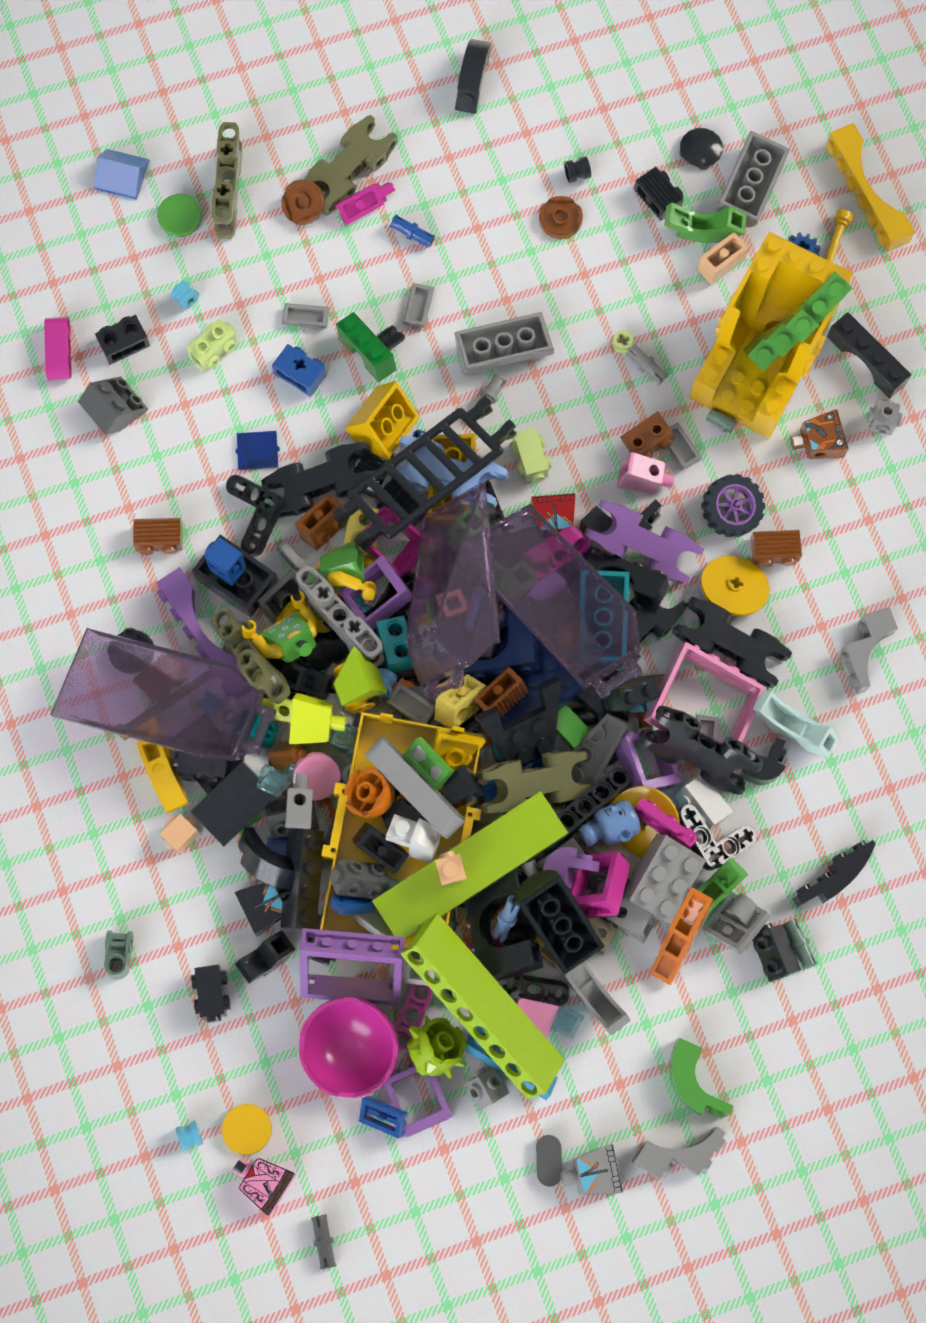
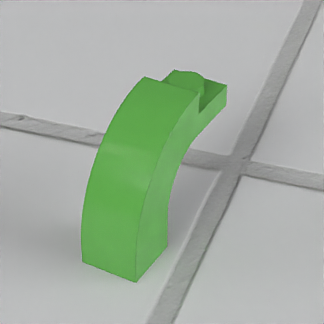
(705, 227)
(570, 728)
(723, 882)
(683, 1079)

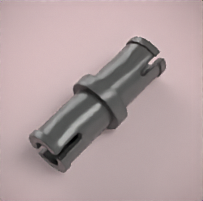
(323, 1241)

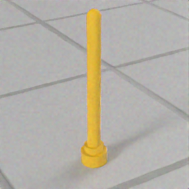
(842, 220)

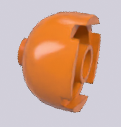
(369, 793)

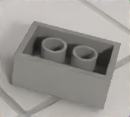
(663, 878)

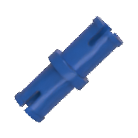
(412, 231)

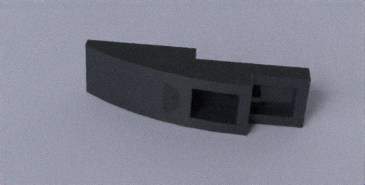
(304, 678)
(843, 872)

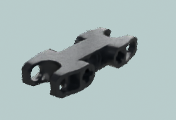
(306, 484)
(653, 621)
(744, 649)
(714, 758)

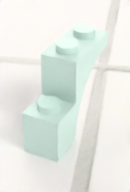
(789, 723)

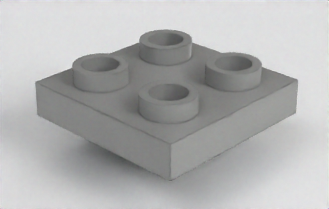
(736, 922)

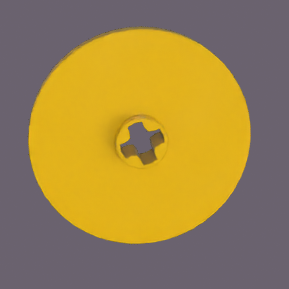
(750, 581)
(639, 844)

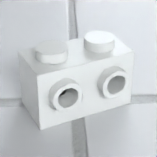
(706, 800)

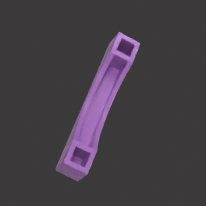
(181, 596)

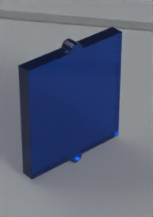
(257, 450)

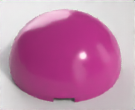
(348, 1047)

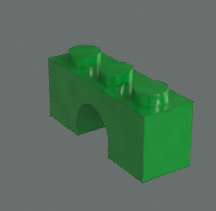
(359, 338)

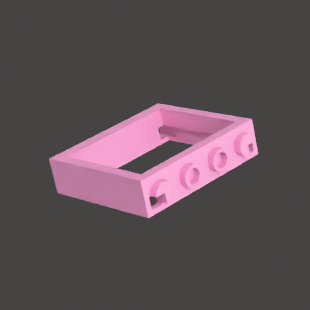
(712, 665)

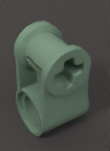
(118, 948)

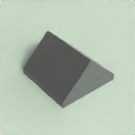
(279, 596)

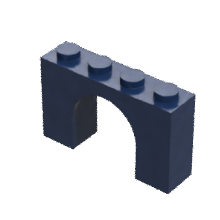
(519, 655)

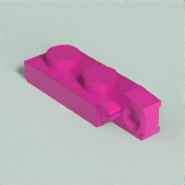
(363, 201)
(665, 824)

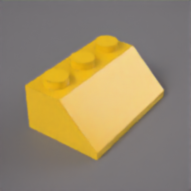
(383, 419)

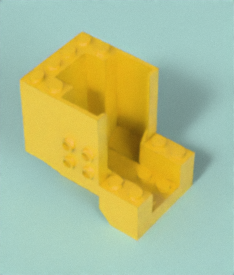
(770, 290)

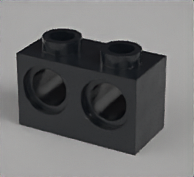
(125, 344)

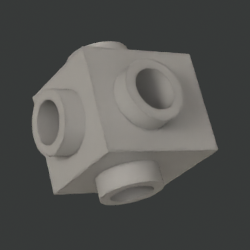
(884, 417)
(486, 1087)

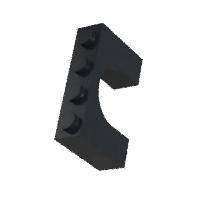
(502, 961)

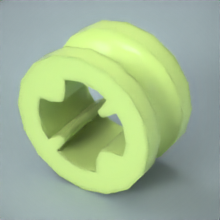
(618, 347)

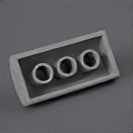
(754, 177)
(503, 343)

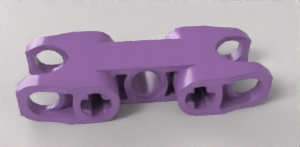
(628, 534)

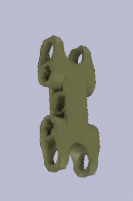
(358, 154)
(228, 168)
(250, 661)
(517, 784)

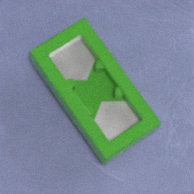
(428, 763)

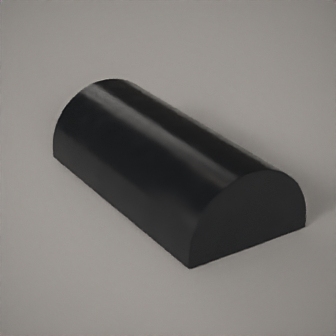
(558, 919)

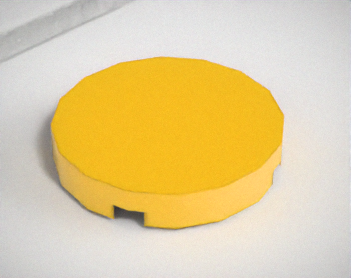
(246, 1129)

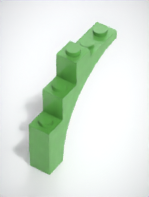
(798, 323)

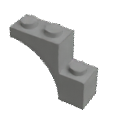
(855, 655)
(595, 998)
(696, 1159)

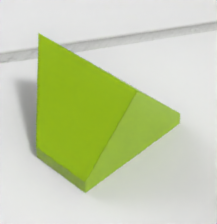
(358, 679)

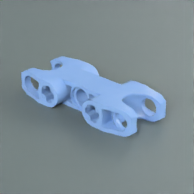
(491, 471)

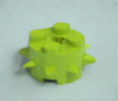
(436, 1047)

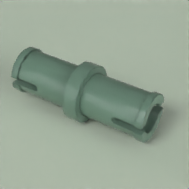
(800, 944)

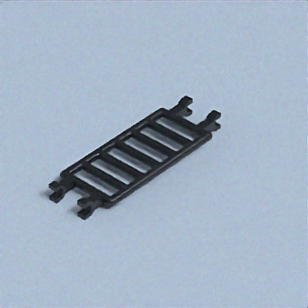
(469, 418)

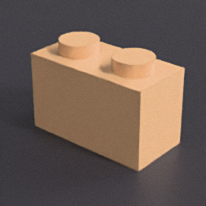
(722, 258)

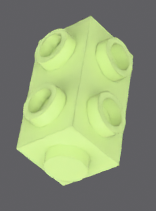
(212, 344)
(531, 459)

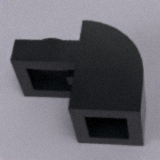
(771, 768)
(266, 957)

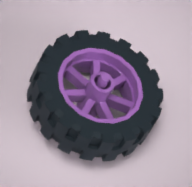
(752, 497)

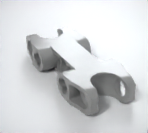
(328, 606)

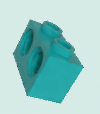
(394, 644)

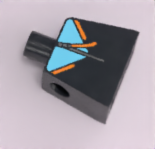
(262, 905)

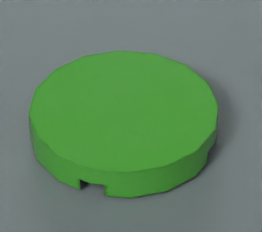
(179, 215)

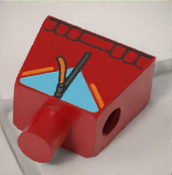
(556, 509)

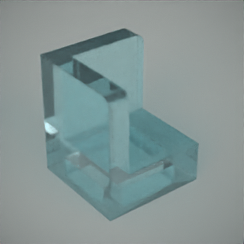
(346, 740)
(274, 780)
(567, 1022)

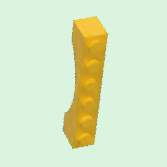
(889, 224)

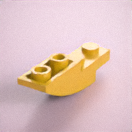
(163, 776)

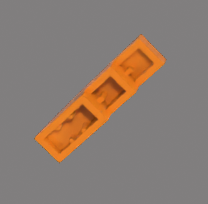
(681, 935)

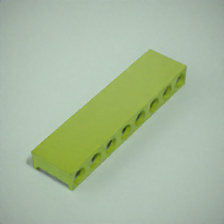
(485, 859)
(486, 1004)

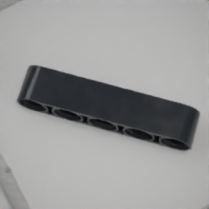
(591, 802)

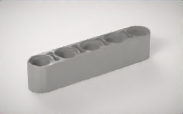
(414, 787)

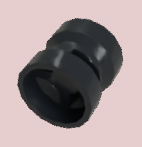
(579, 168)

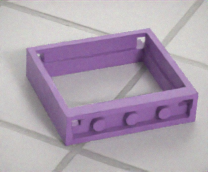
(351, 947)

